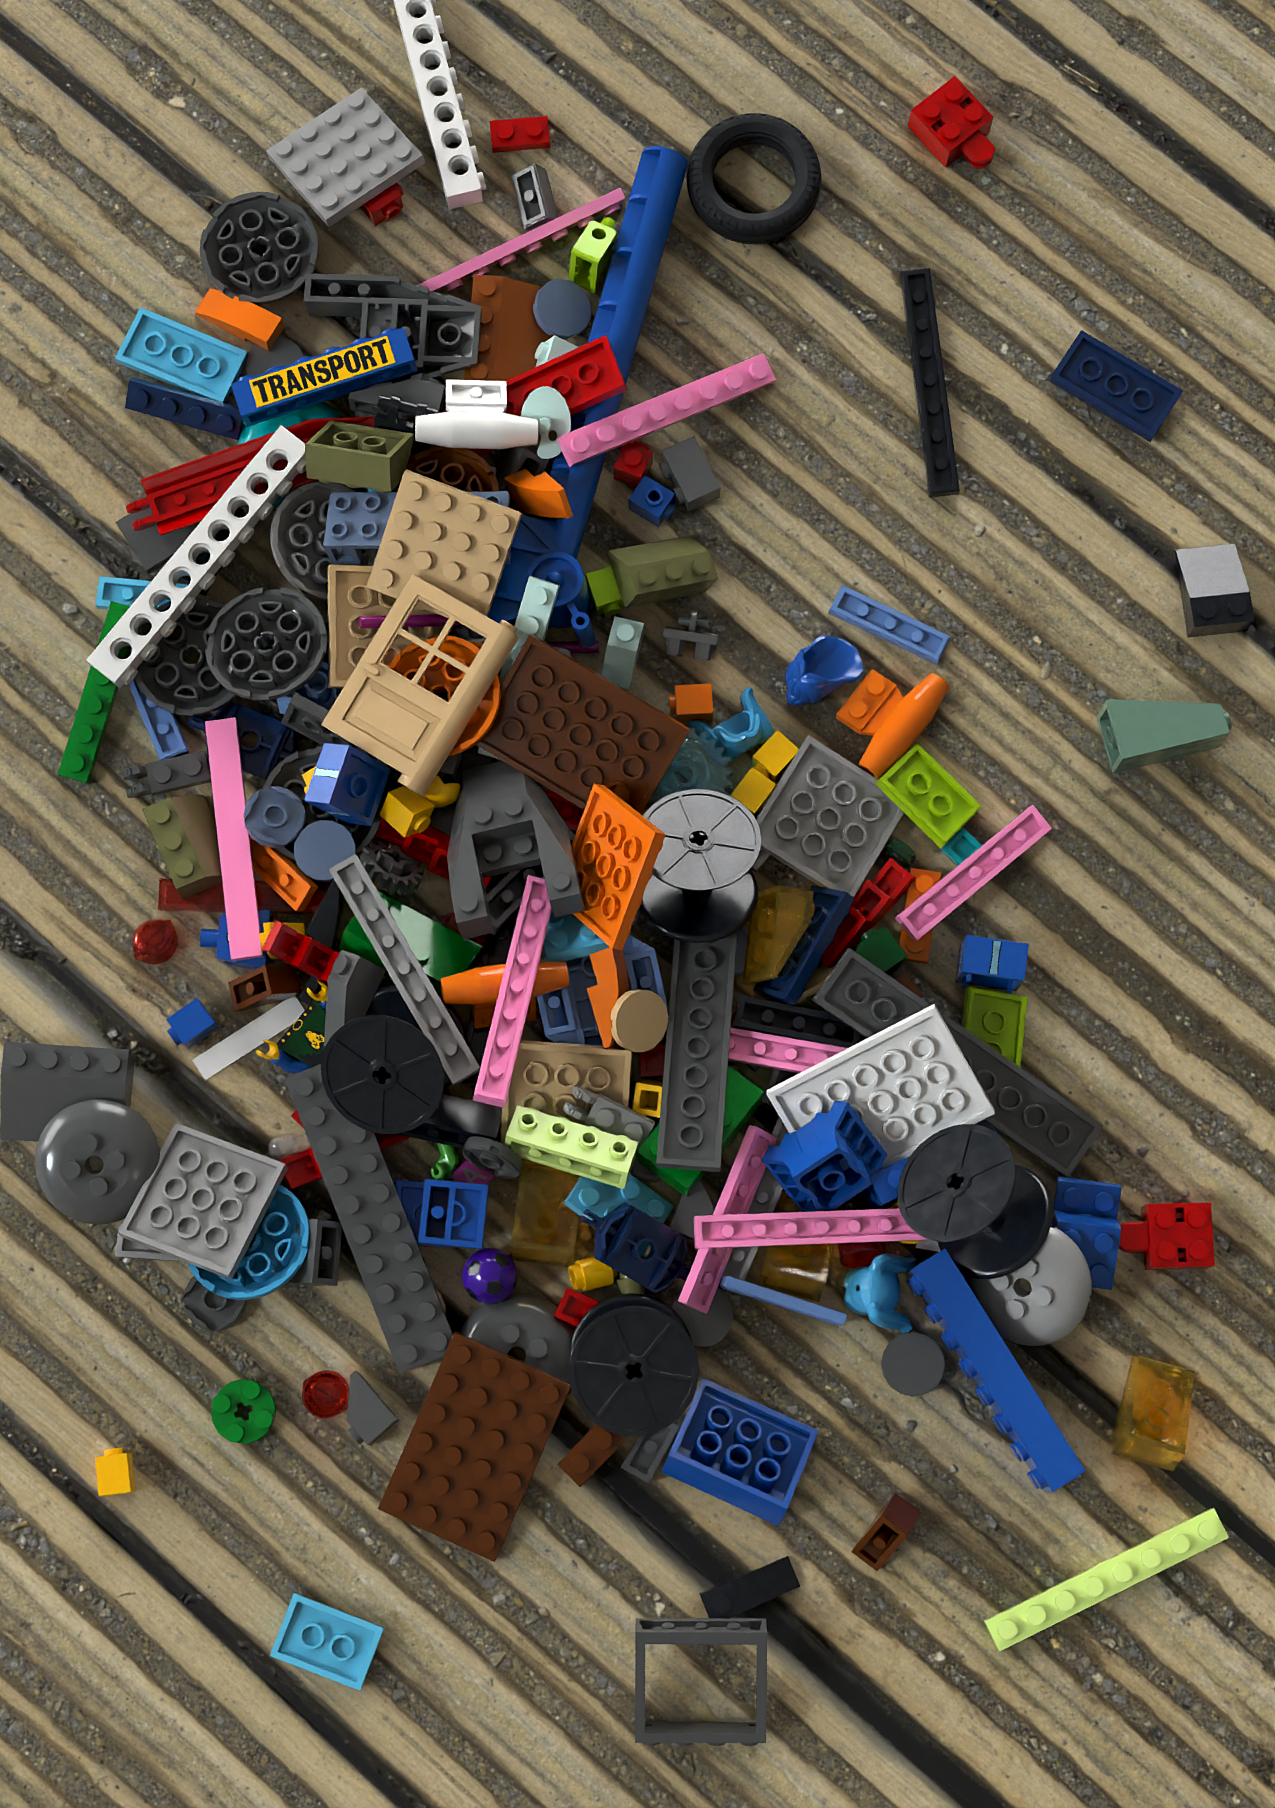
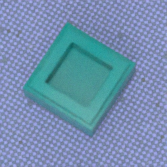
(960, 846)

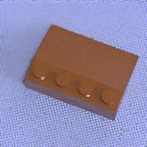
(507, 328)

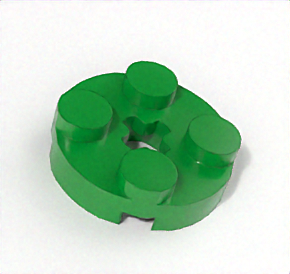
(260, 1419)

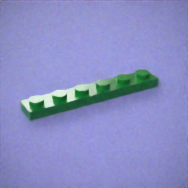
(92, 712)

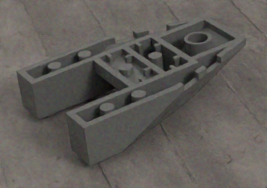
(438, 327)
(503, 827)

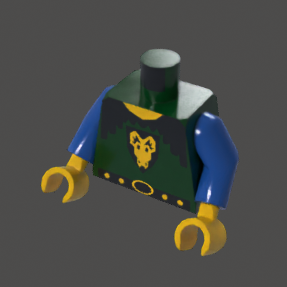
(304, 1041)

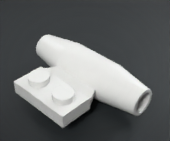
(476, 419)

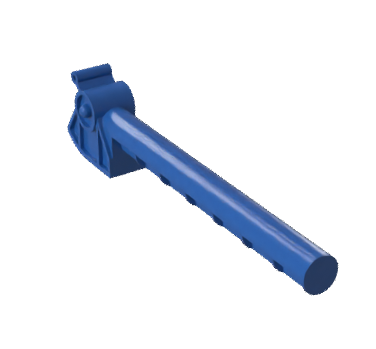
(550, 546)

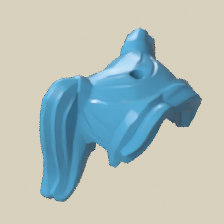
(741, 731)
(879, 1290)

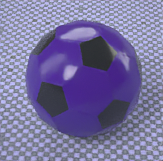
(489, 1276)

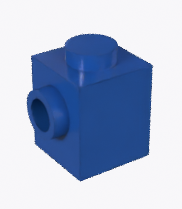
(652, 501)
(191, 1024)

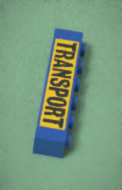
(324, 376)

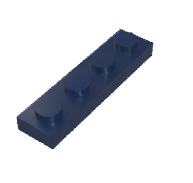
(184, 408)

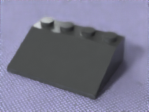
(49, 1078)

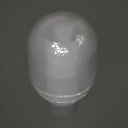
(286, 1145)

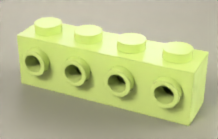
(571, 1146)

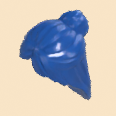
(821, 670)

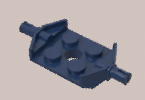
(274, 742)
(618, 1242)

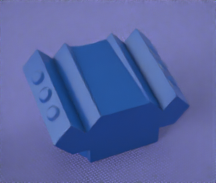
(826, 1159)

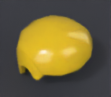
(442, 794)

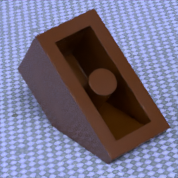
(264, 986)
(886, 1532)

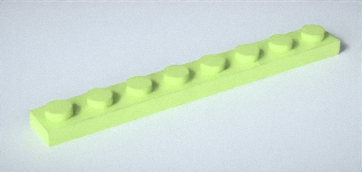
(1106, 1579)

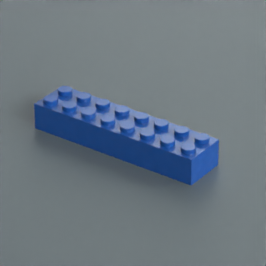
(995, 1372)

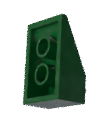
(881, 950)

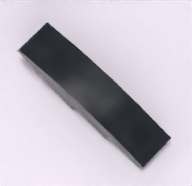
(325, 930)

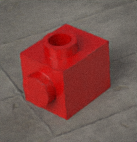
(384, 205)
(633, 463)

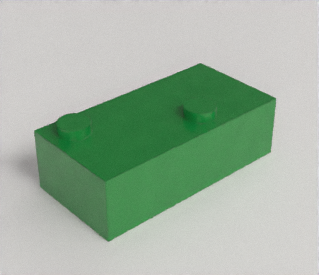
(434, 945)
(740, 1104)

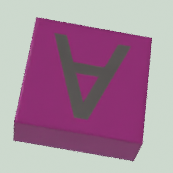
(470, 1174)

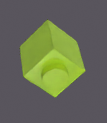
(604, 592)

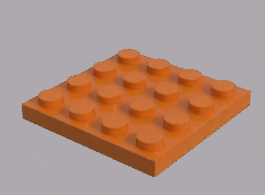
(614, 863)

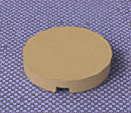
(639, 1020)

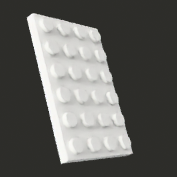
(898, 1083)

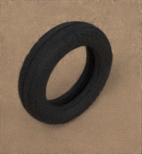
(761, 130)

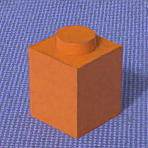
(692, 702)

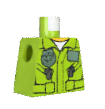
(593, 254)

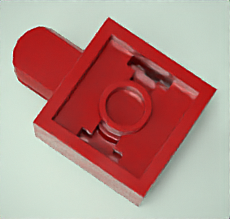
(954, 125)
(1171, 1234)

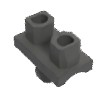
(704, 641)

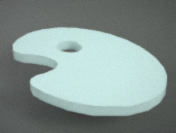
(552, 414)

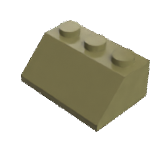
(358, 456)
(662, 570)
(187, 842)

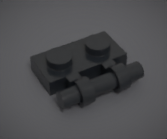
(392, 422)

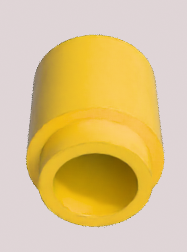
(590, 1274)

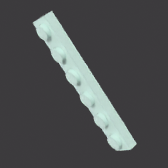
(531, 619)

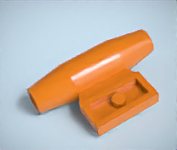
(891, 719)
(482, 986)

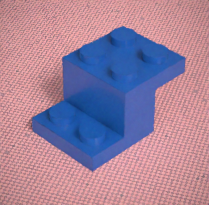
(445, 1212)
(1089, 1217)

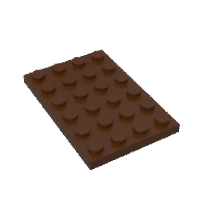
(580, 729)
(474, 1446)

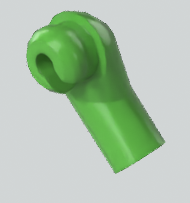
(446, 1163)

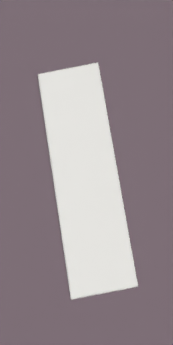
(248, 1037)

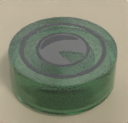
(900, 853)

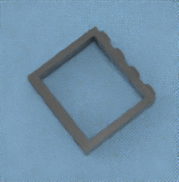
(701, 1632)

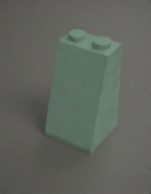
(1158, 731)

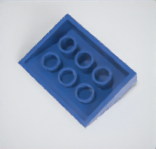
(740, 1452)

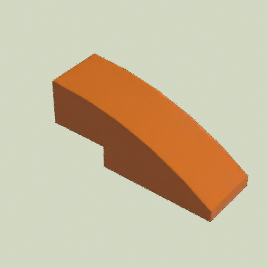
(241, 318)
(538, 495)
(612, 982)

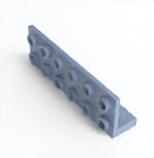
(360, 520)

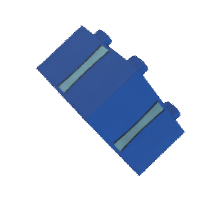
(347, 784)
(991, 963)

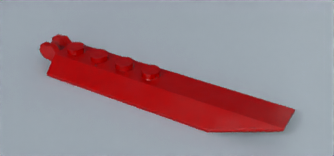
(192, 489)

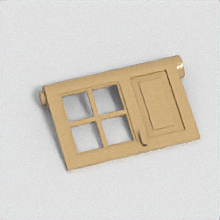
(396, 715)

